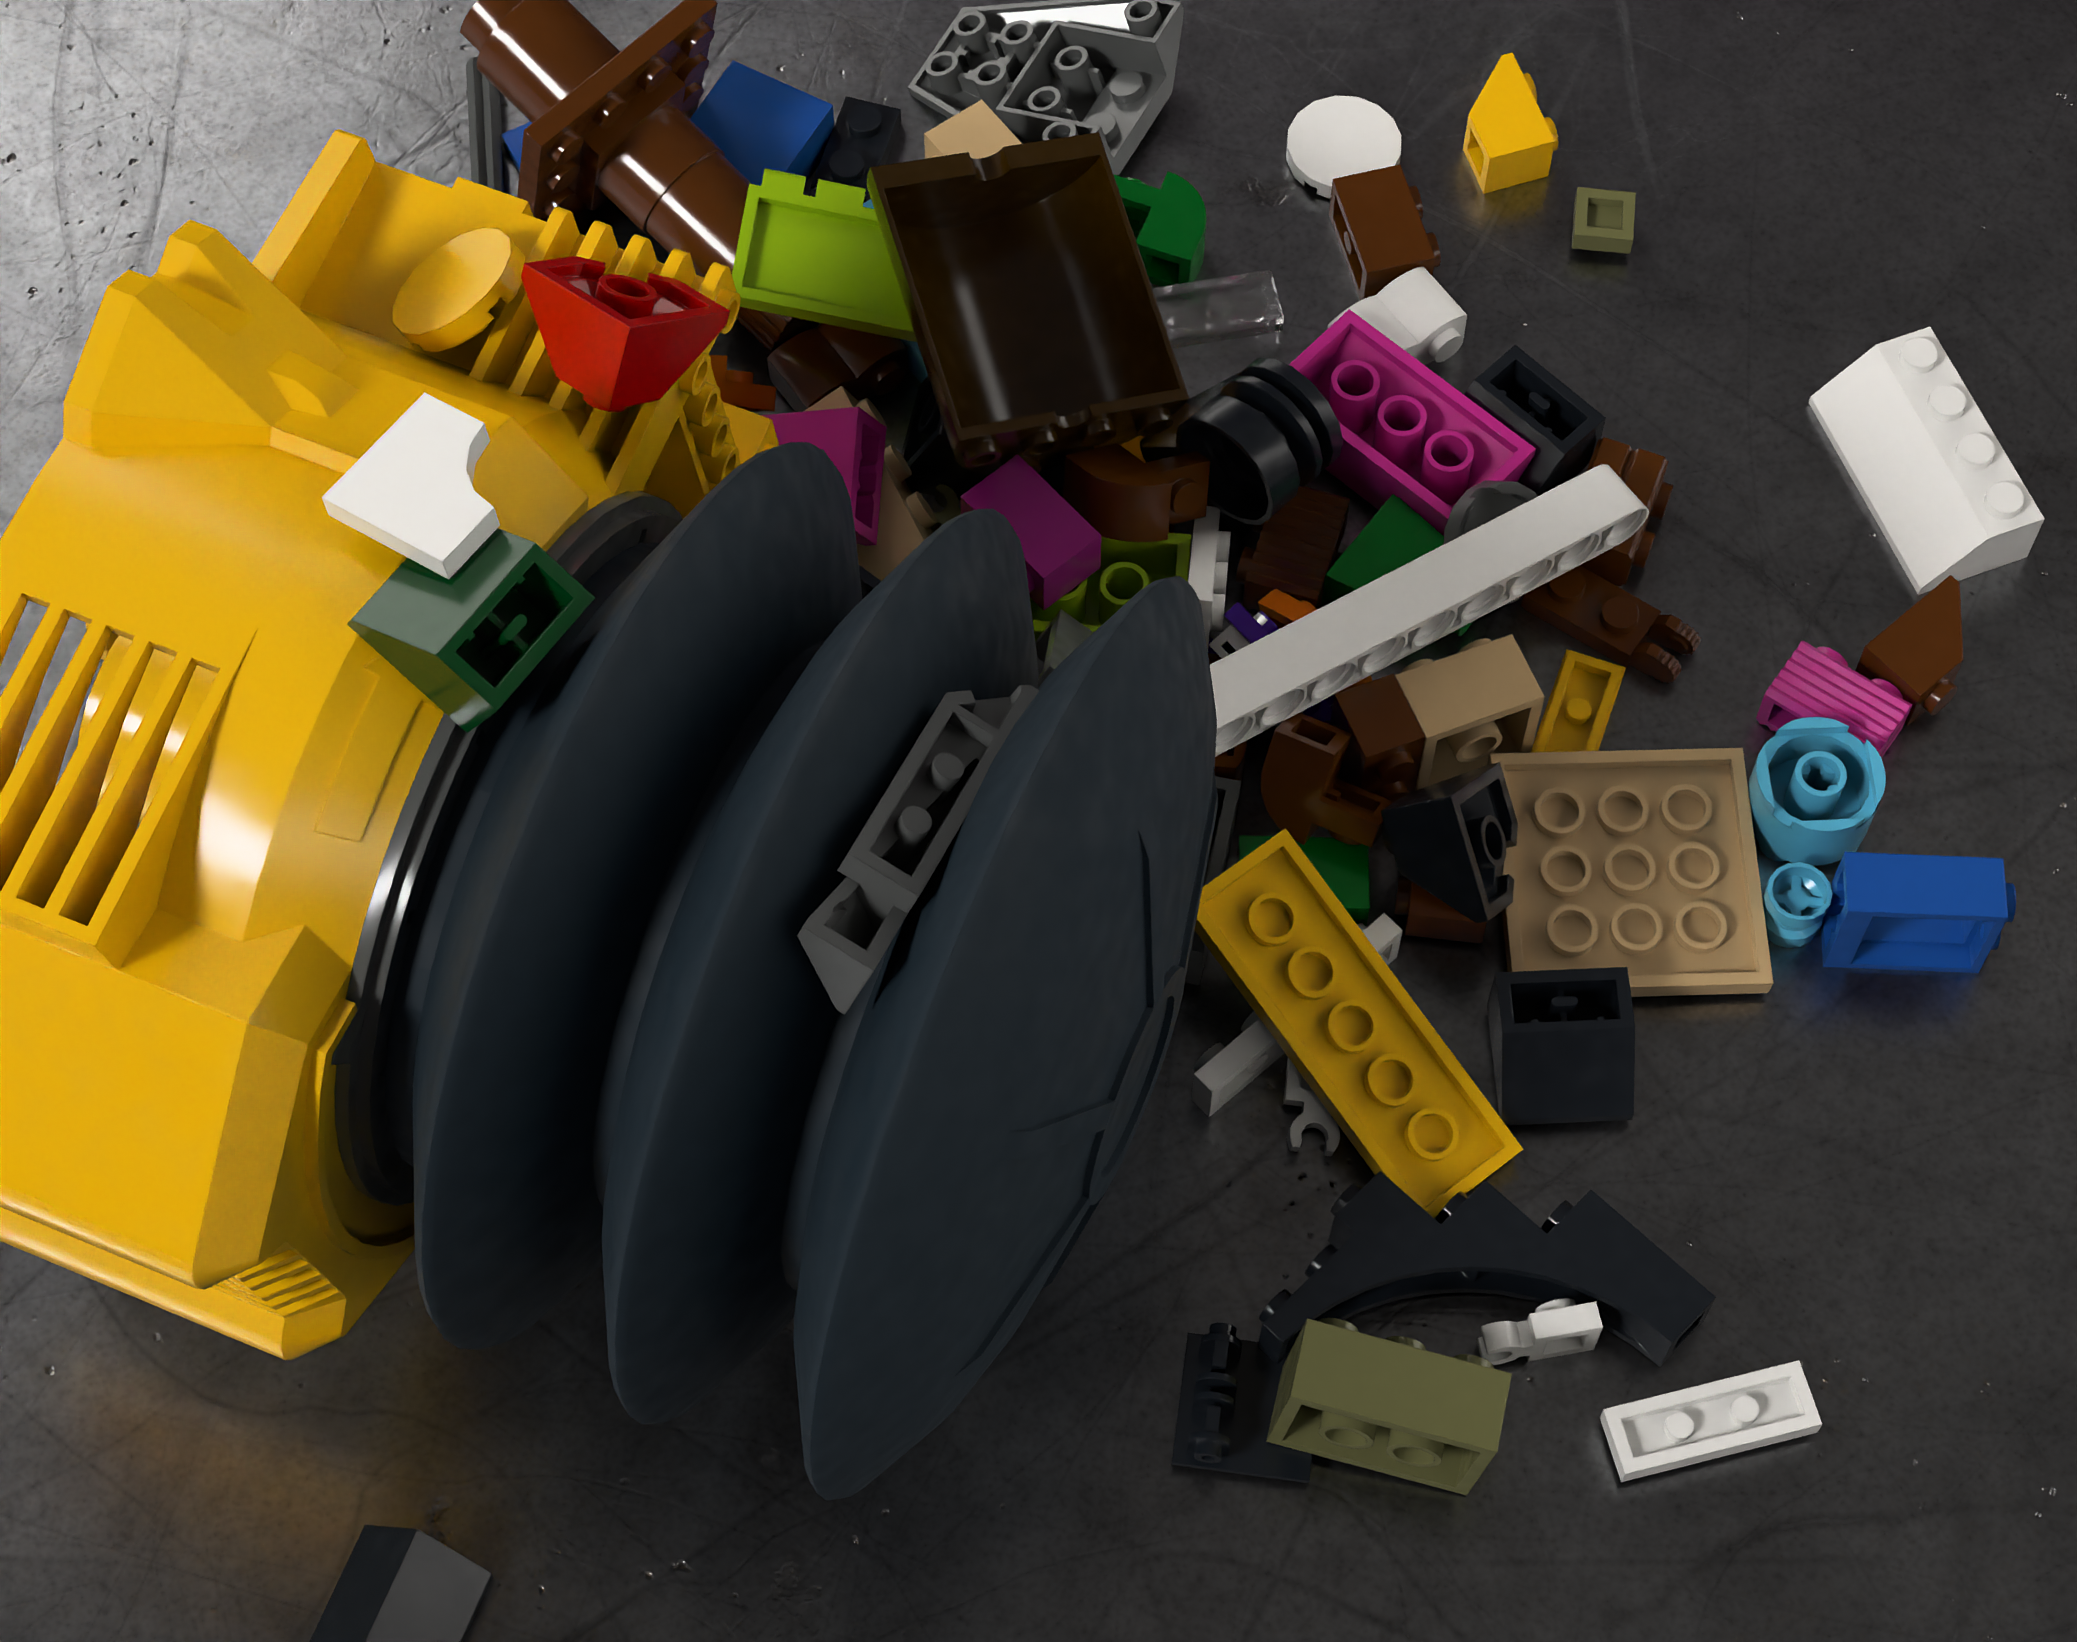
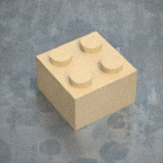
(1472, 707)

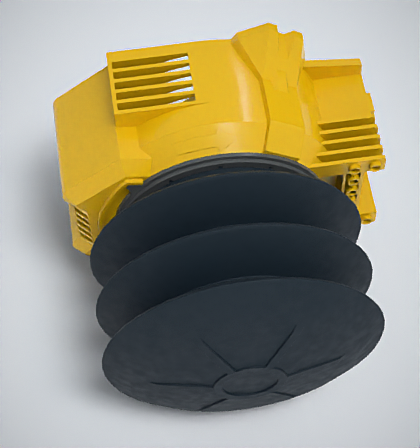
(554, 964)

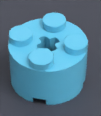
(1814, 791)

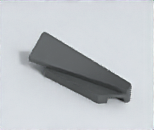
(906, 838)

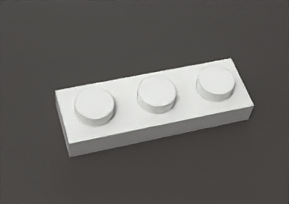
(1210, 568)
(1710, 1421)

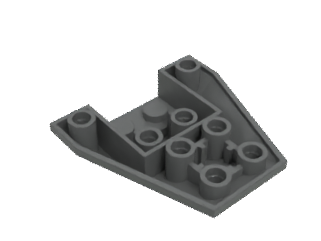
(1059, 68)

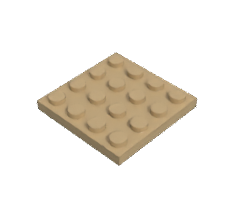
(1637, 869)

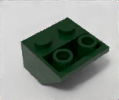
(479, 631)

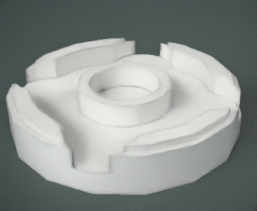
(1340, 139)

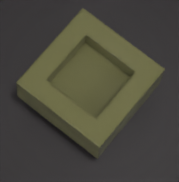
(1603, 220)

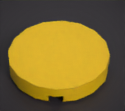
(456, 287)

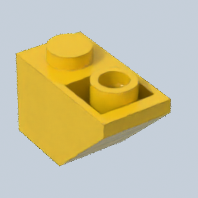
(1506, 131)

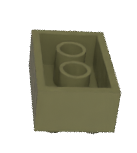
(1389, 1405)

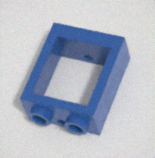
(1916, 912)

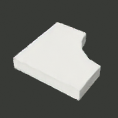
(419, 489)

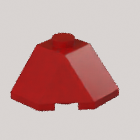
(615, 333)

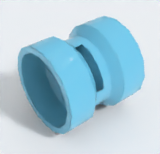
(1804, 894)

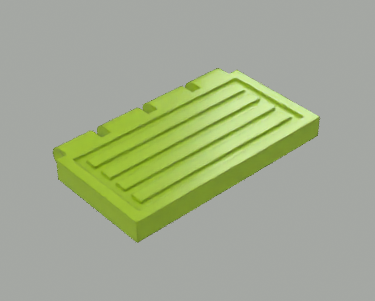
(817, 257)

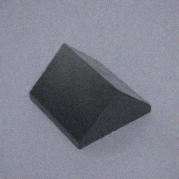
(403, 1590)

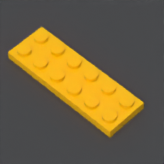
(1350, 1026)

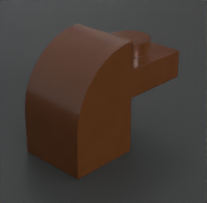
(1135, 498)
(1304, 789)

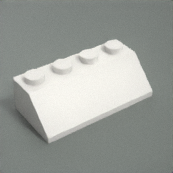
(1927, 462)

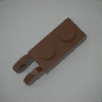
(1613, 622)

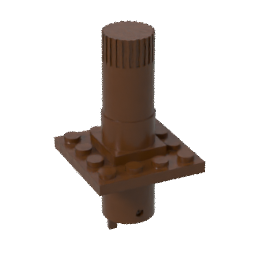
(621, 128)

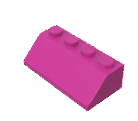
(1405, 424)

